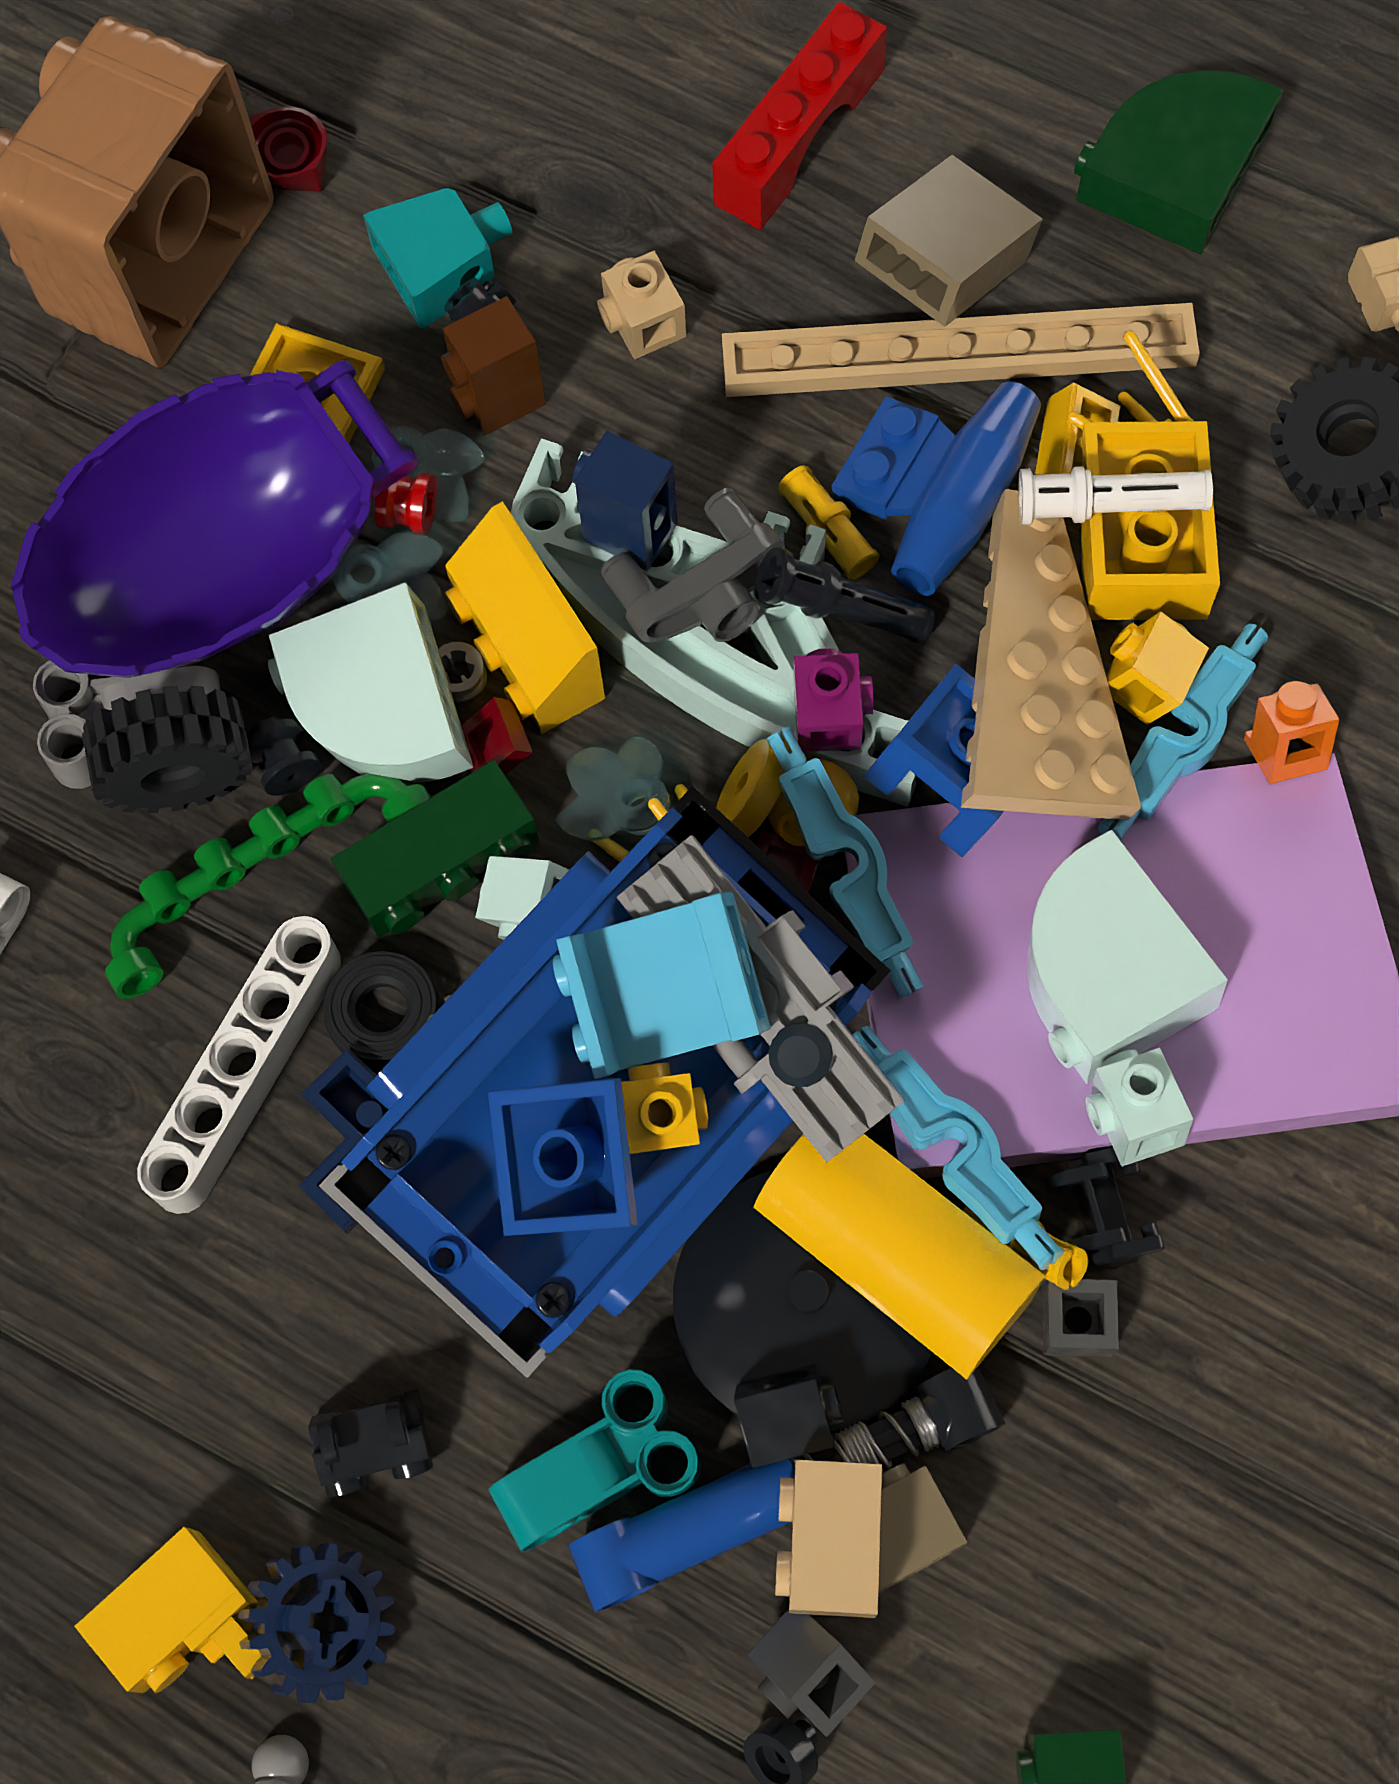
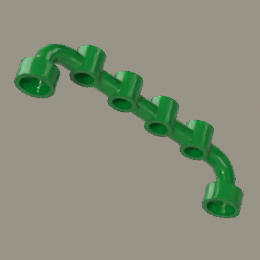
(222, 867)

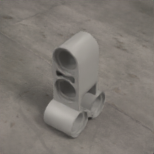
(68, 717)

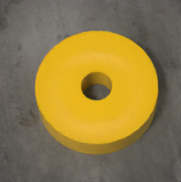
(751, 788)

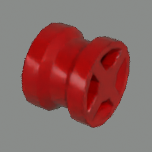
(408, 503)

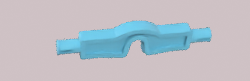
(1170, 755)
(830, 830)
(977, 1171)

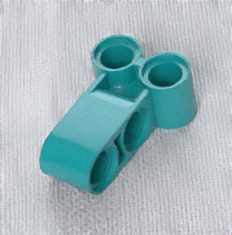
(592, 1468)

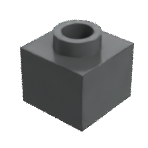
(1097, 1303)

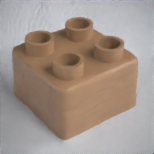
(131, 186)

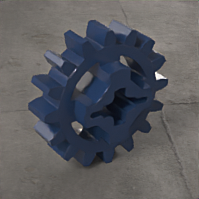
(313, 1649)

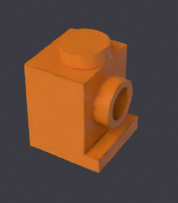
(1293, 713)

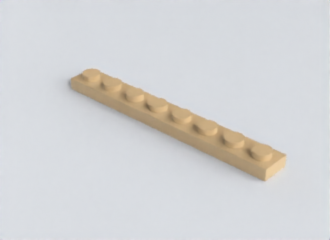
(958, 352)

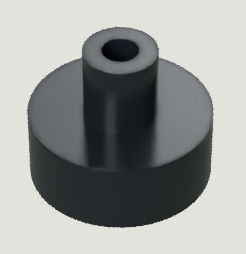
(782, 1752)

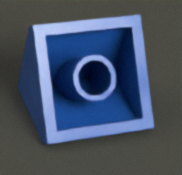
(562, 1157)

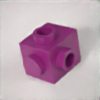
(830, 700)

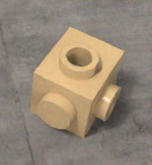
(642, 304)

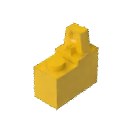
(167, 1608)

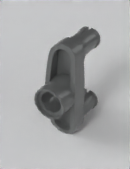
(708, 593)

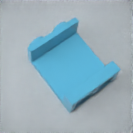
(661, 985)

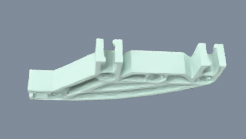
(692, 668)

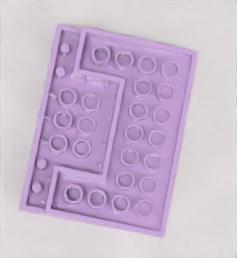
(1257, 877)

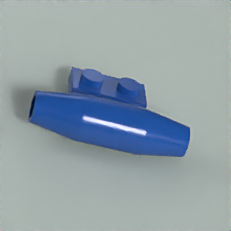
(943, 480)

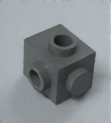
(809, 1671)

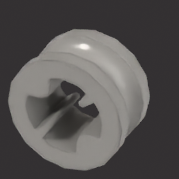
(471, 687)

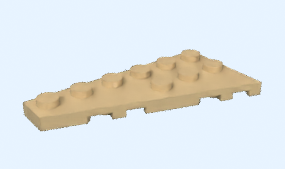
(1040, 687)

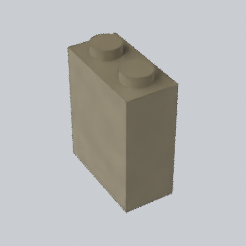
(947, 239)

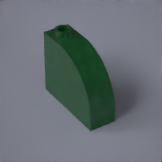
(1178, 153)

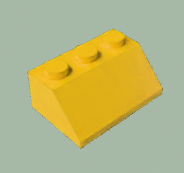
(523, 623)

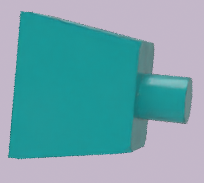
(434, 248)

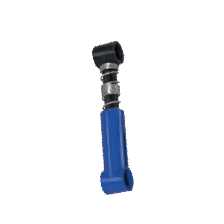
(744, 1504)

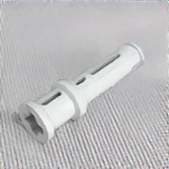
(1081, 494)

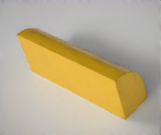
(901, 1247)

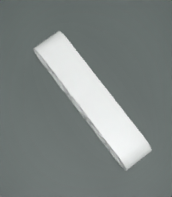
(239, 1095)

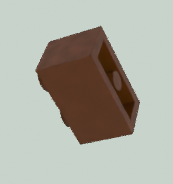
(493, 366)

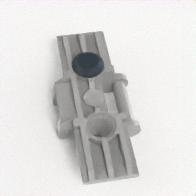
(812, 1058)

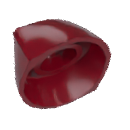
(291, 147)

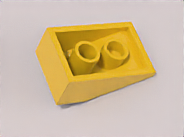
(1154, 558)

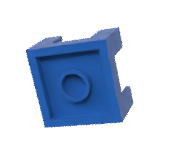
(935, 751)

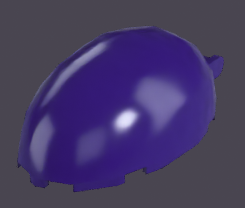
(201, 523)

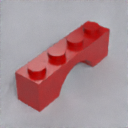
(765, 153)

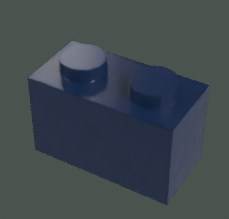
(626, 499)

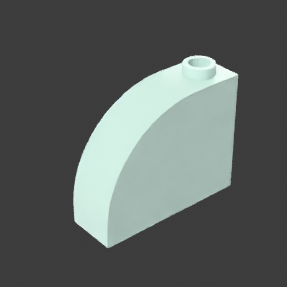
(373, 688)
(1113, 960)

